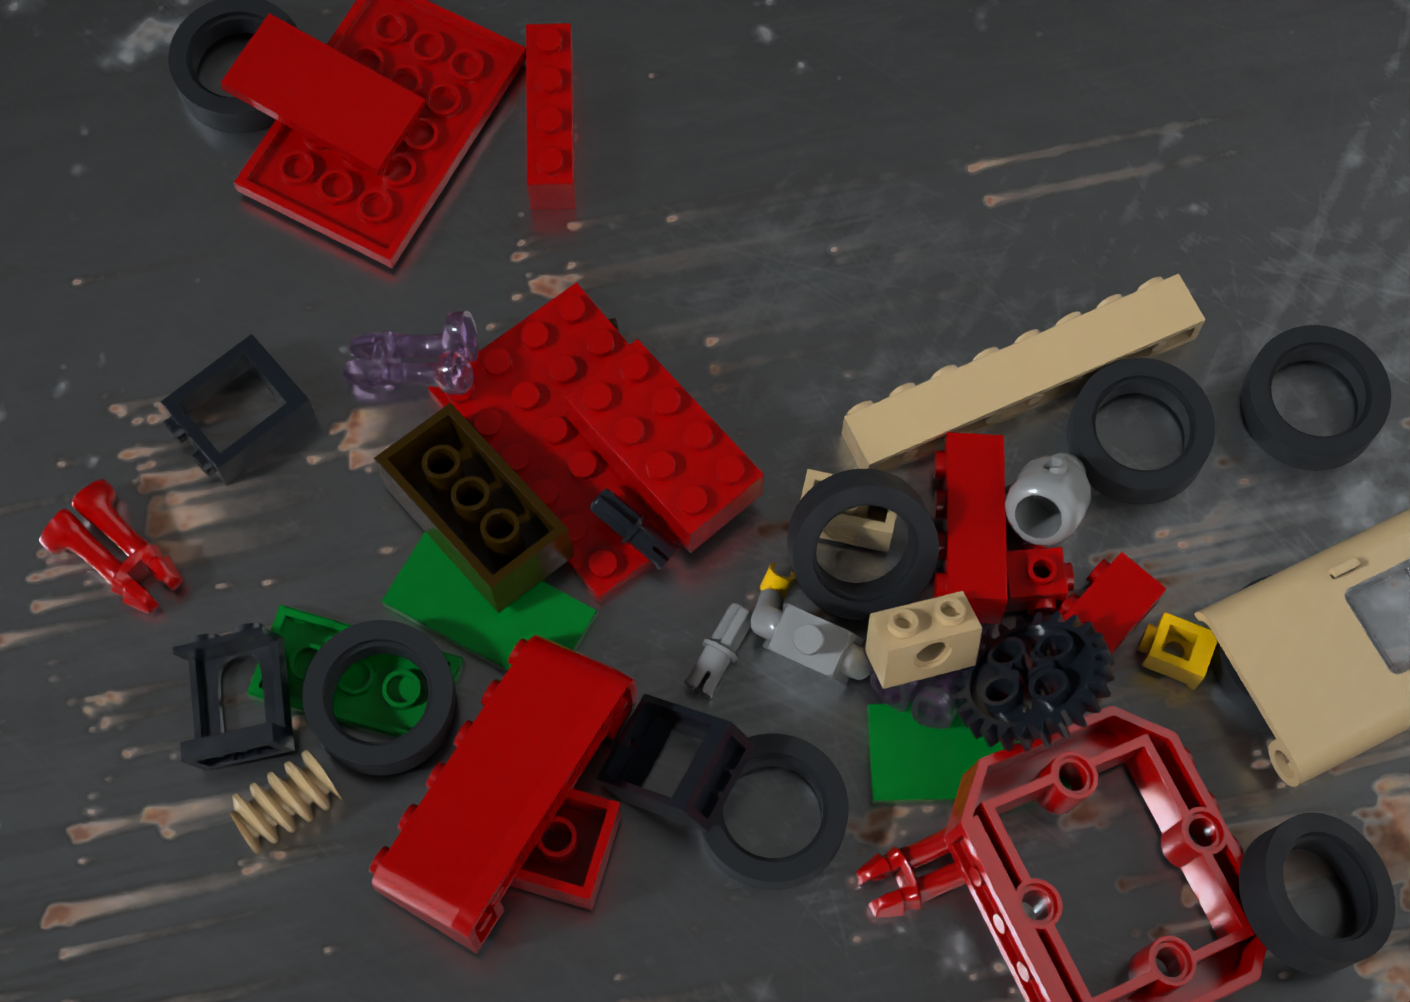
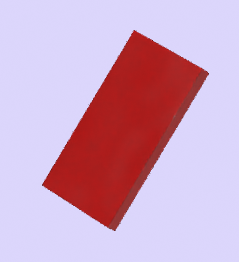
(323, 94)

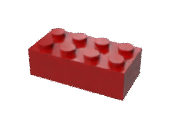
(664, 445)

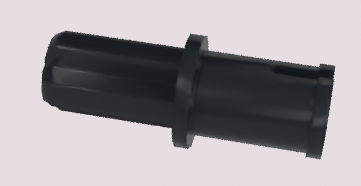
(633, 528)

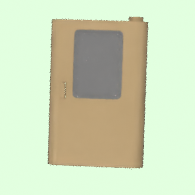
(1326, 652)

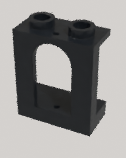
(207, 659)

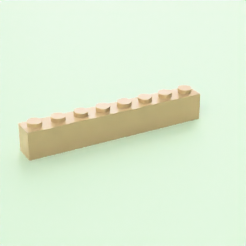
(1021, 375)

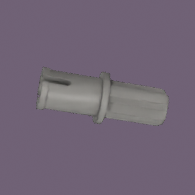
(720, 649)

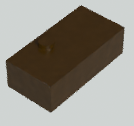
(475, 507)

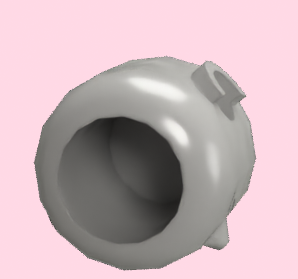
(1048, 499)

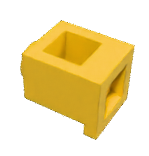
(1192, 642)

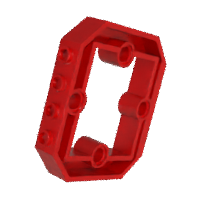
(1178, 803)

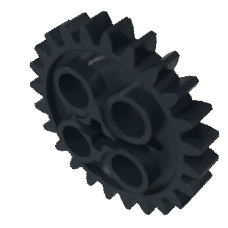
(1034, 681)

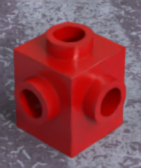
(1037, 579)

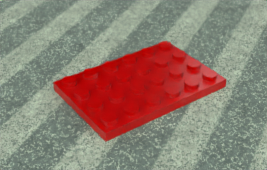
(432, 53)
(523, 417)

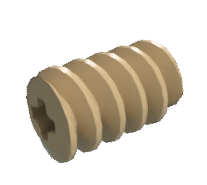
(282, 801)

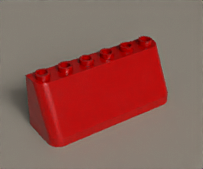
(501, 787)

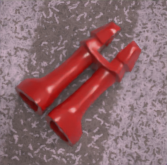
(96, 505)
(911, 890)

